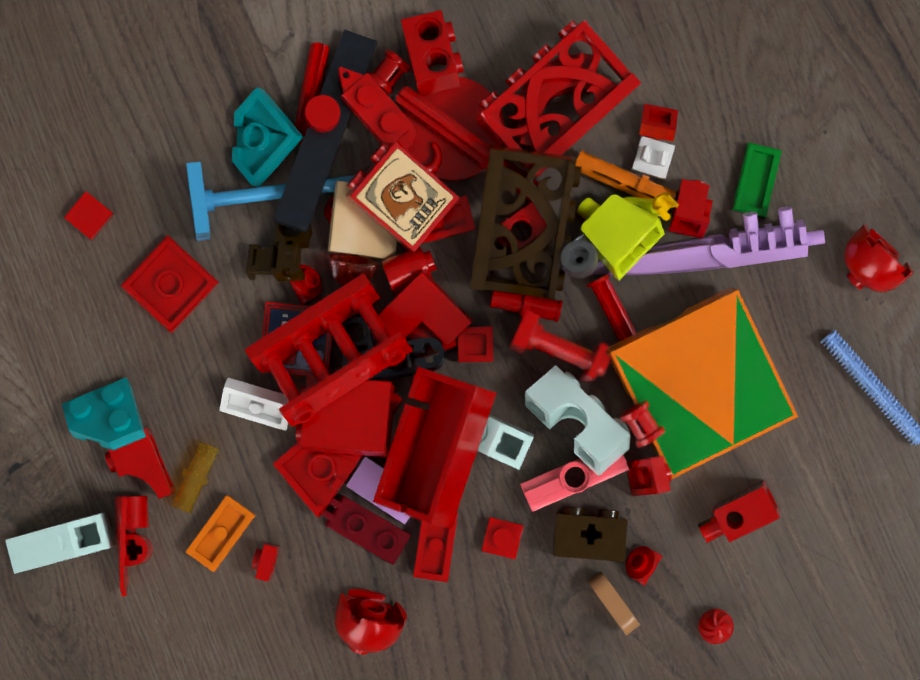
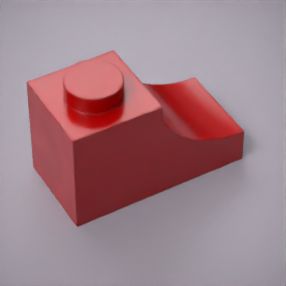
(143, 461)

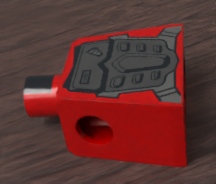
(754, 504)

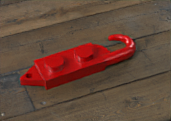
(380, 113)

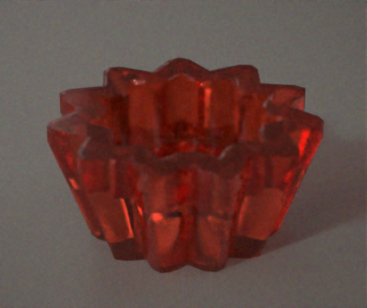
(348, 267)

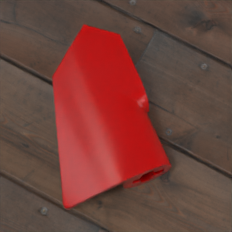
(130, 515)

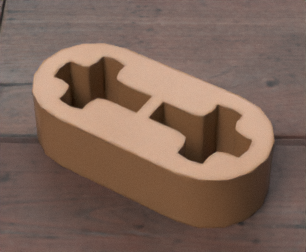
(613, 603)

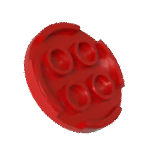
(463, 107)

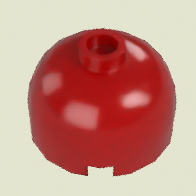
(874, 262)
(367, 622)

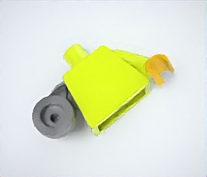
(616, 233)

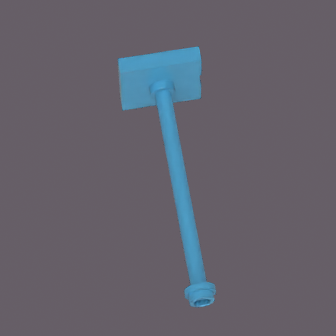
(205, 201)

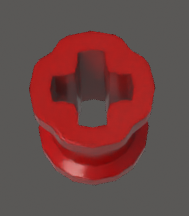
(389, 71)
(642, 423)

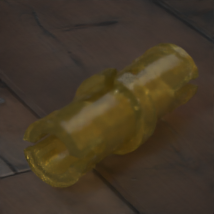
(195, 477)

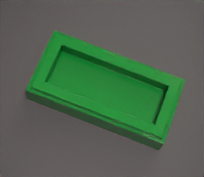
(756, 179)

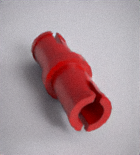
(520, 303)

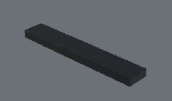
(320, 148)

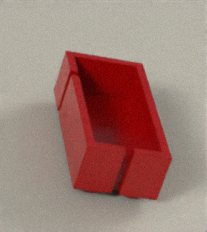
(434, 448)

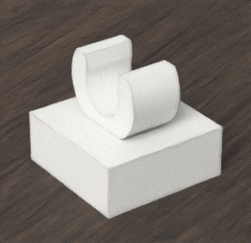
(653, 158)

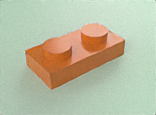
(220, 533)

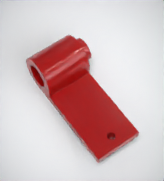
(400, 273)

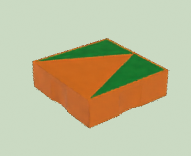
(703, 381)

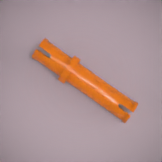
(620, 178)

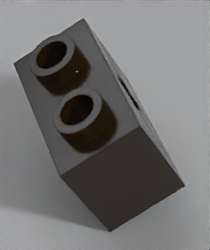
(607, 547)

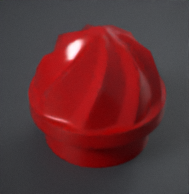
(716, 626)

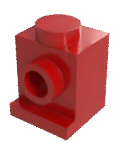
(694, 209)

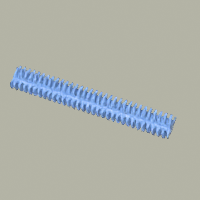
(873, 385)

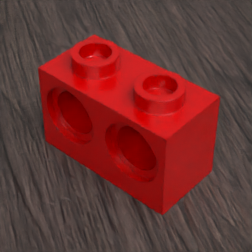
(426, 53)

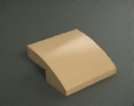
(355, 231)

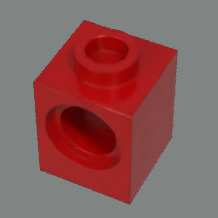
(528, 215)

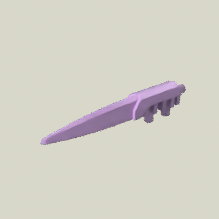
(741, 249)

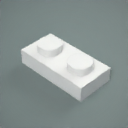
(253, 403)

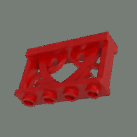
(606, 93)

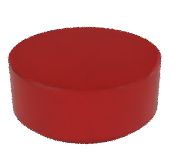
(322, 113)

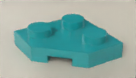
(263, 137)
(106, 416)

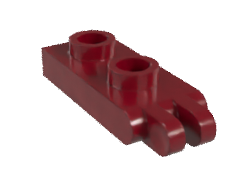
(366, 529)

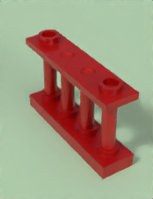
(311, 324)
(532, 336)

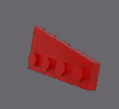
(318, 474)

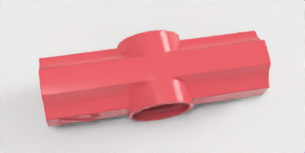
(552, 486)

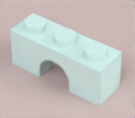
(560, 397)

